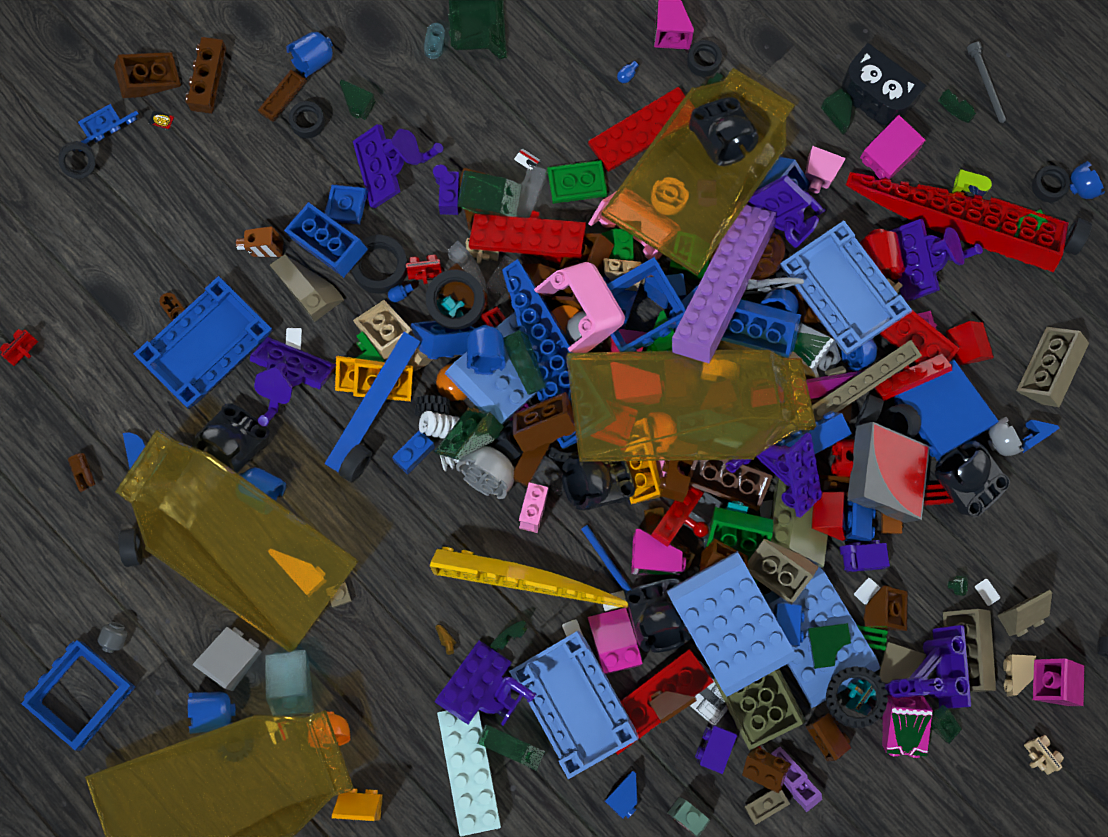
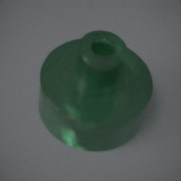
(959, 585)

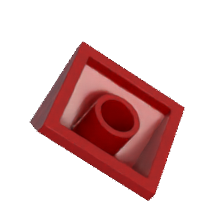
(972, 342)
(830, 515)

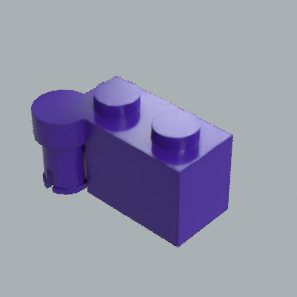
(448, 190)
(865, 557)

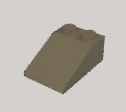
(781, 570)
(1027, 613)

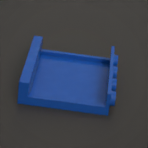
(948, 411)

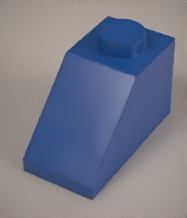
(624, 797)

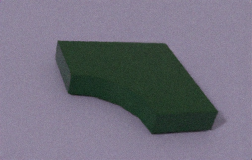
(826, 643)

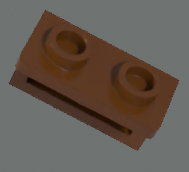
(766, 769)

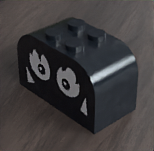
(880, 86)

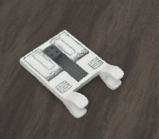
(710, 702)

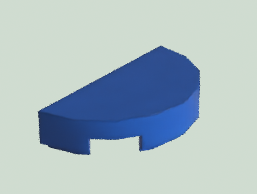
(134, 446)

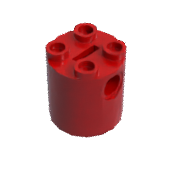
(885, 252)
(842, 466)

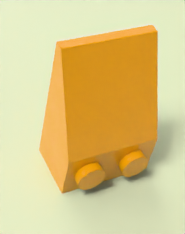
(358, 805)

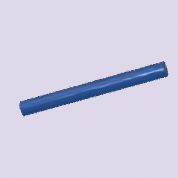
(606, 559)

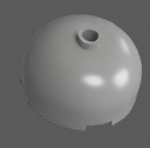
(488, 471)

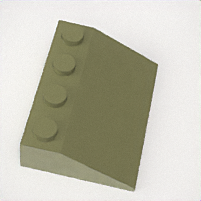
(796, 532)
(763, 709)

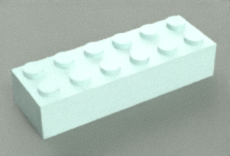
(469, 774)

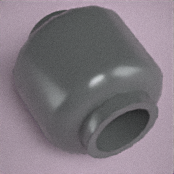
(112, 637)

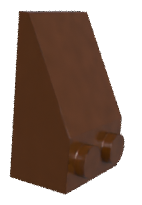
(145, 74)

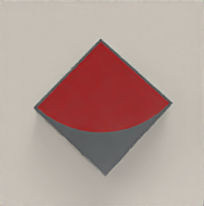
(888, 472)

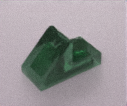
(945, 724)

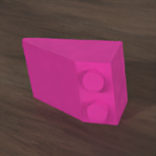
(614, 641)

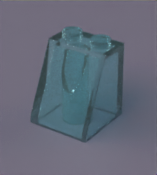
(289, 683)

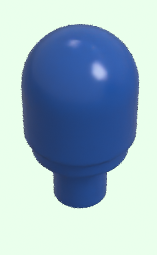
(627, 72)
(399, 292)

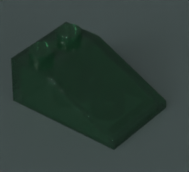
(489, 194)
(470, 433)

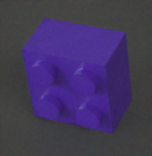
(716, 748)

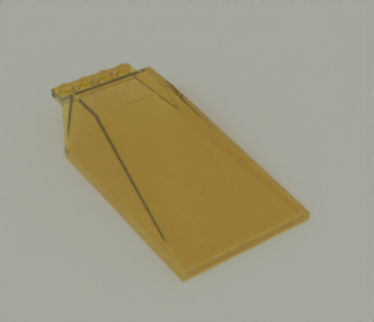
(684, 199)
(683, 407)
(233, 539)
(230, 782)

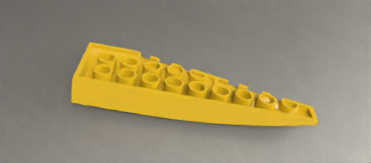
(515, 576)

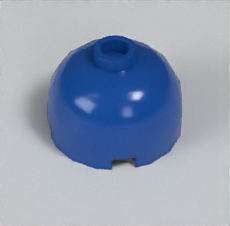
(1086, 182)
(861, 357)

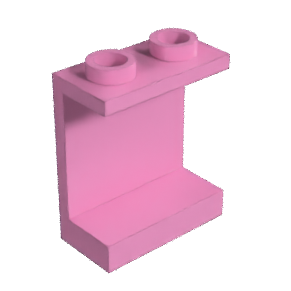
(533, 507)

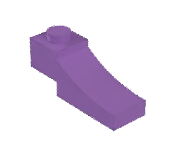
(798, 783)

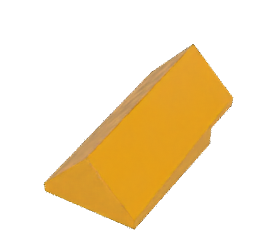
(359, 374)
(645, 480)

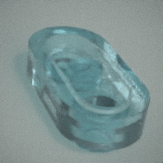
(434, 42)

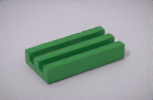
(882, 639)

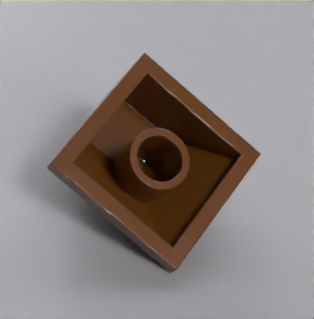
(887, 610)
(669, 704)

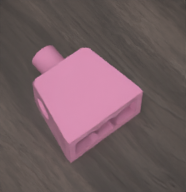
(822, 168)

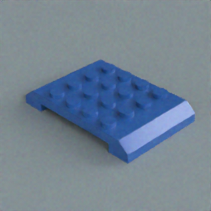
(204, 343)

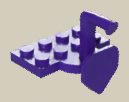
(383, 159)
(789, 204)
(921, 260)
(286, 369)
(481, 687)

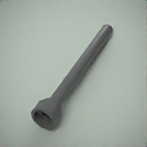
(975, 50)

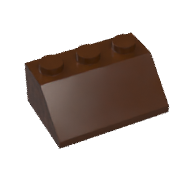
(543, 422)

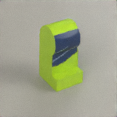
(972, 183)

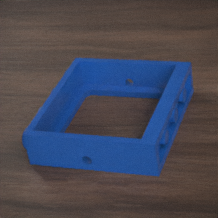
(632, 277)
(47, 681)

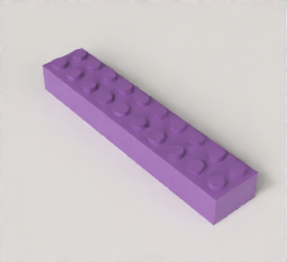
(723, 285)

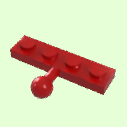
(913, 377)
(677, 516)

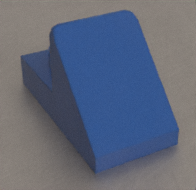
(1039, 431)

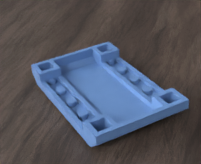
(845, 288)
(496, 393)
(824, 608)
(731, 624)
(575, 704)

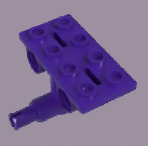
(794, 467)
(949, 657)

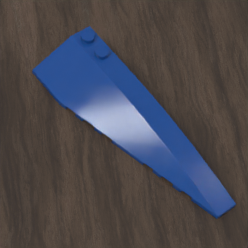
(544, 333)

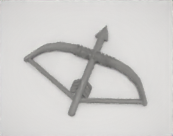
(762, 284)

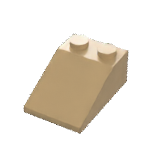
(382, 328)

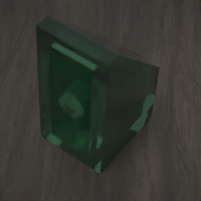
(357, 99)
(838, 109)

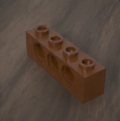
(205, 101)

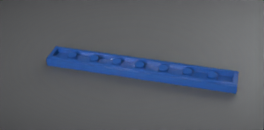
(374, 399)

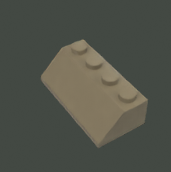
(1053, 366)
(978, 646)

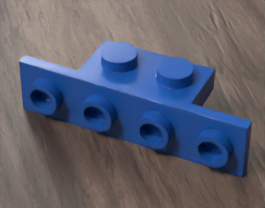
(103, 122)

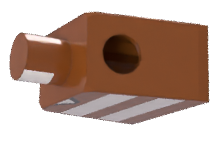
(261, 242)

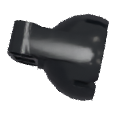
(723, 129)
(232, 437)
(971, 478)
(596, 482)
(656, 618)

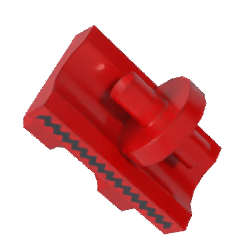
(424, 269)
(19, 347)

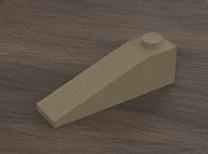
(308, 288)

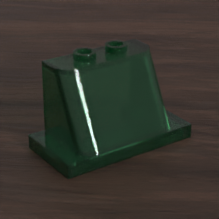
(478, 25)

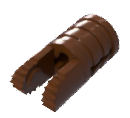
(81, 471)

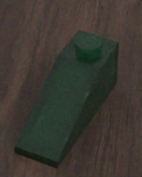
(524, 361)
(511, 747)

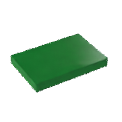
(577, 181)

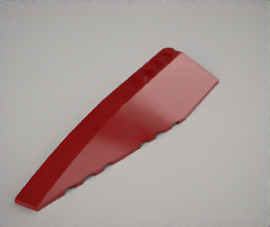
(971, 218)

